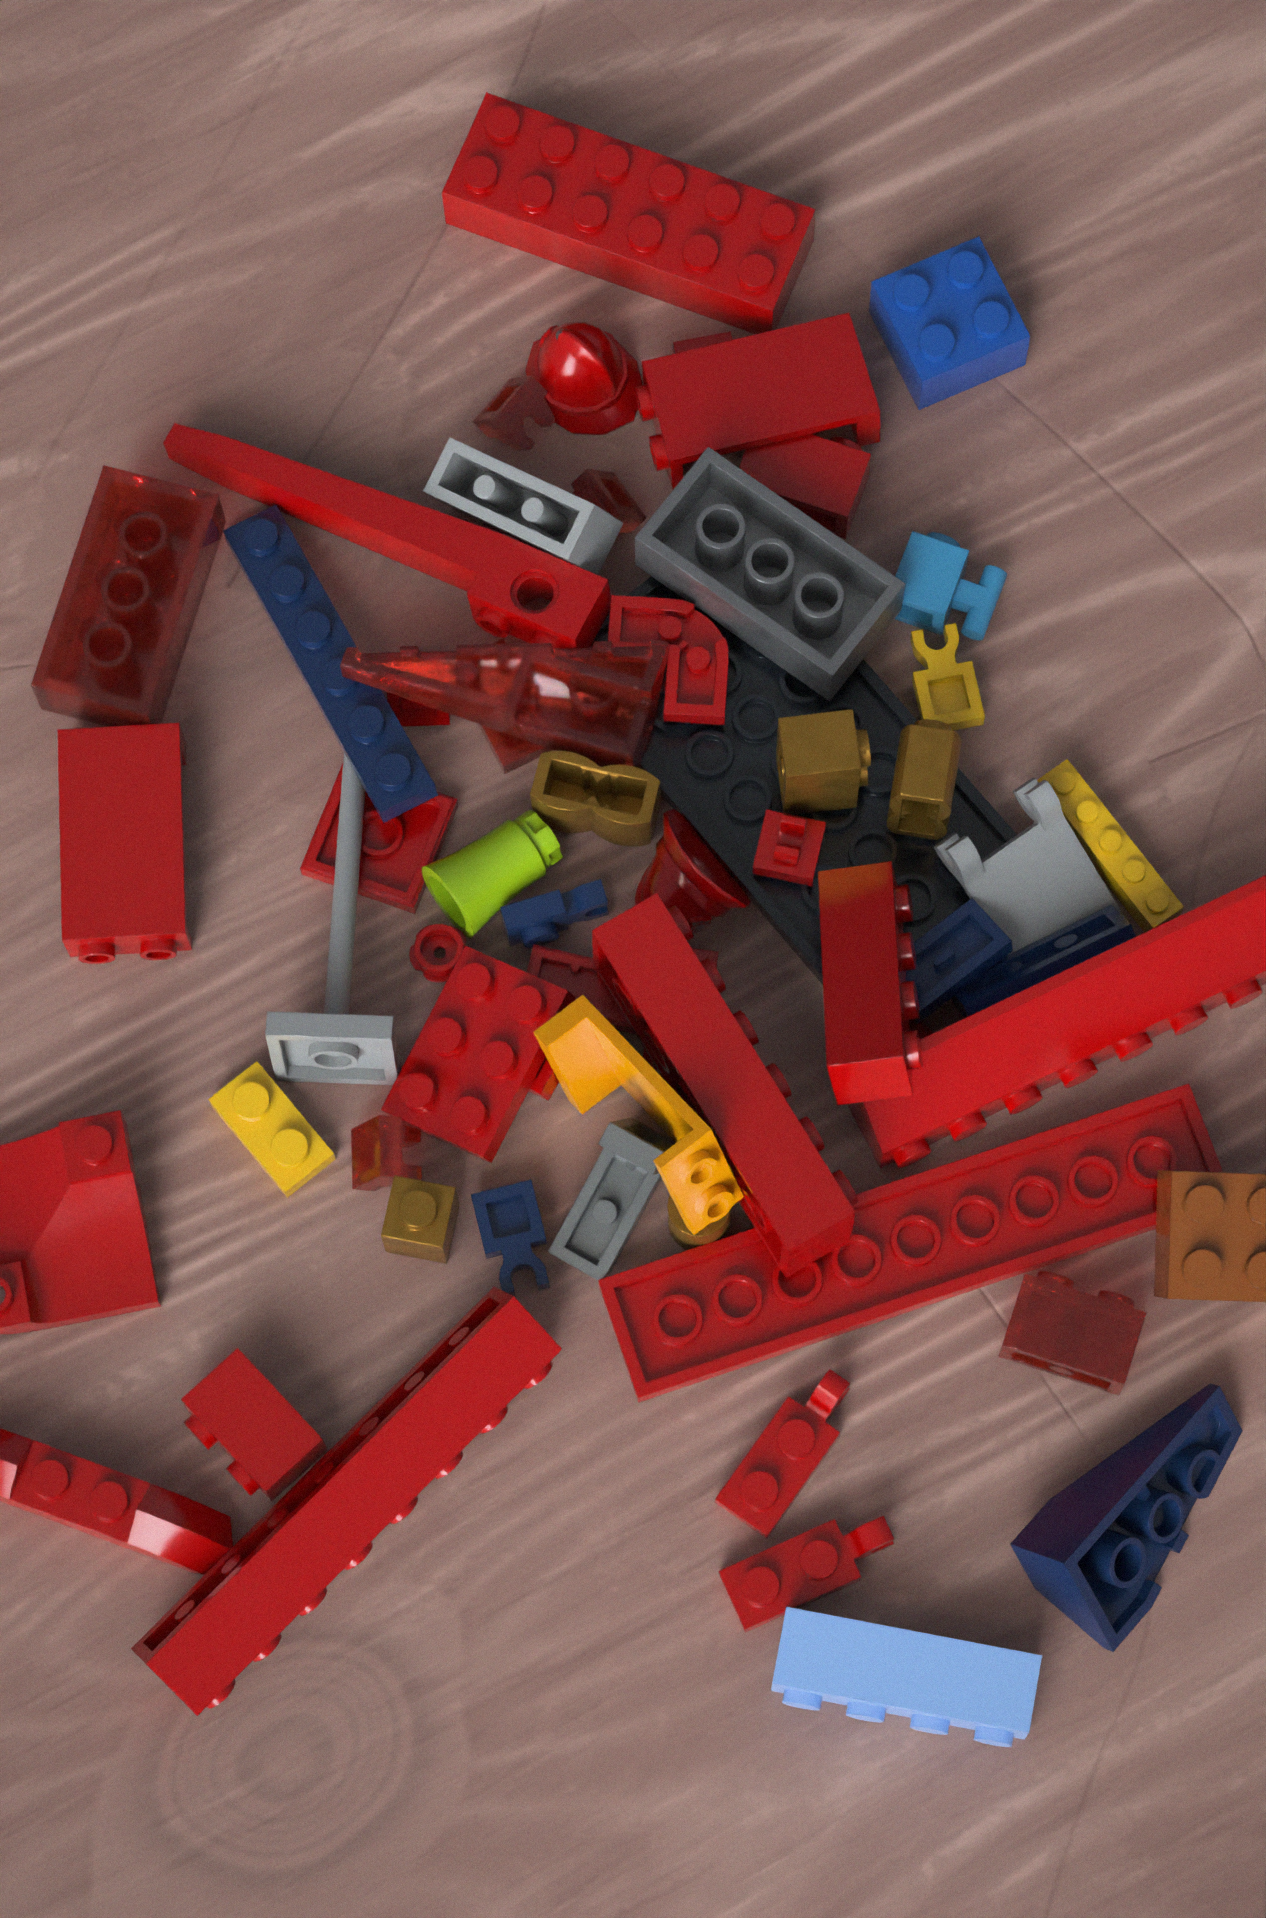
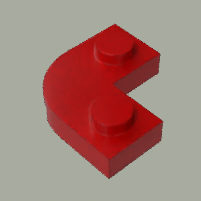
(695, 658)

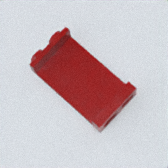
(757, 392)
(122, 842)

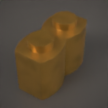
(924, 780)
(611, 800)

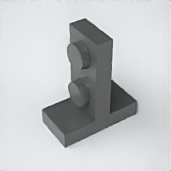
(611, 1198)

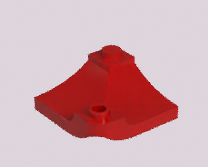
(73, 1227)

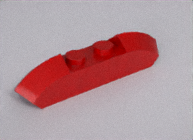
(111, 1505)

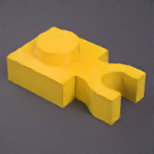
(946, 688)

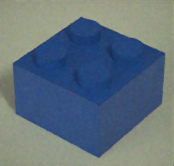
(949, 323)

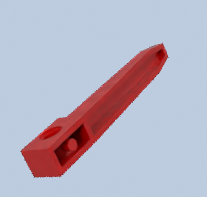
(489, 566)

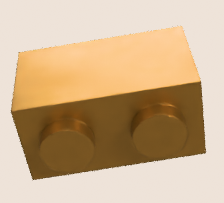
(821, 761)

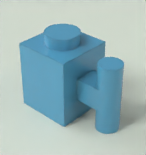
(935, 584)

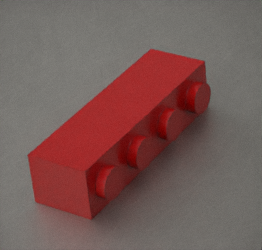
(866, 984)

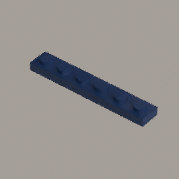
(317, 644)

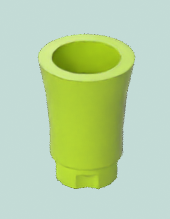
(491, 871)

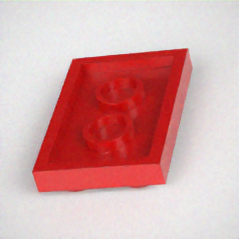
(476, 1054)

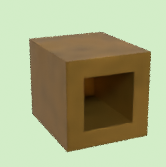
(420, 1219)

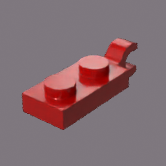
(784, 1457)
(801, 1570)

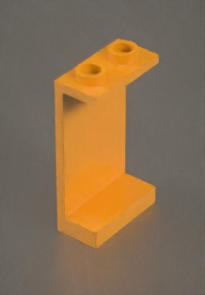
(596, 1060)

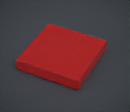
(389, 850)

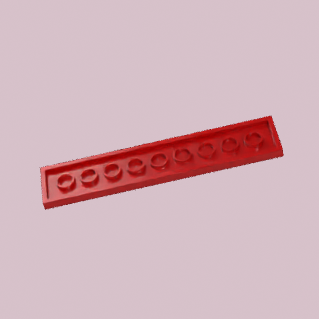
(908, 1245)

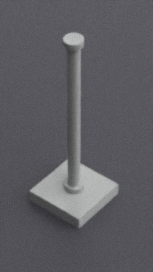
(335, 1043)

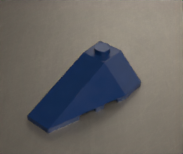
(1113, 1527)

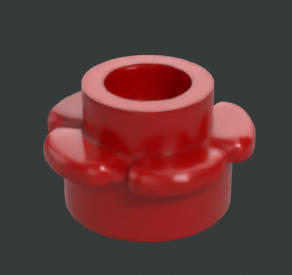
(433, 938)

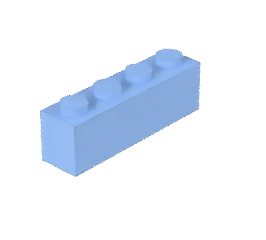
(906, 1675)

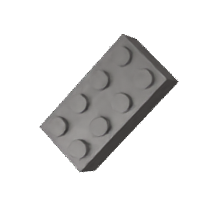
(769, 573)

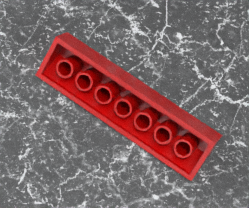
(1073, 1024)

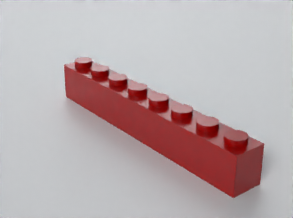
(347, 1501)

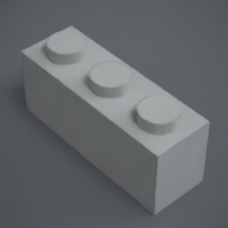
(523, 506)

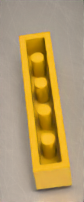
(1113, 851)

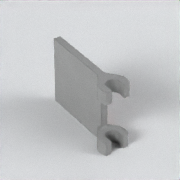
(1034, 879)

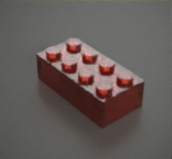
(129, 600)

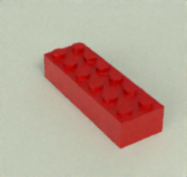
(628, 215)
(715, 1069)

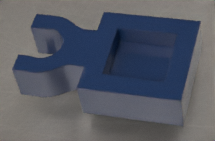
(543, 916)
(511, 1228)

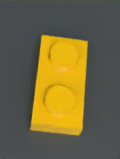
(272, 1129)

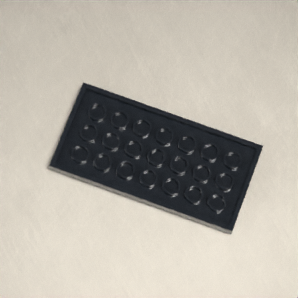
(729, 777)

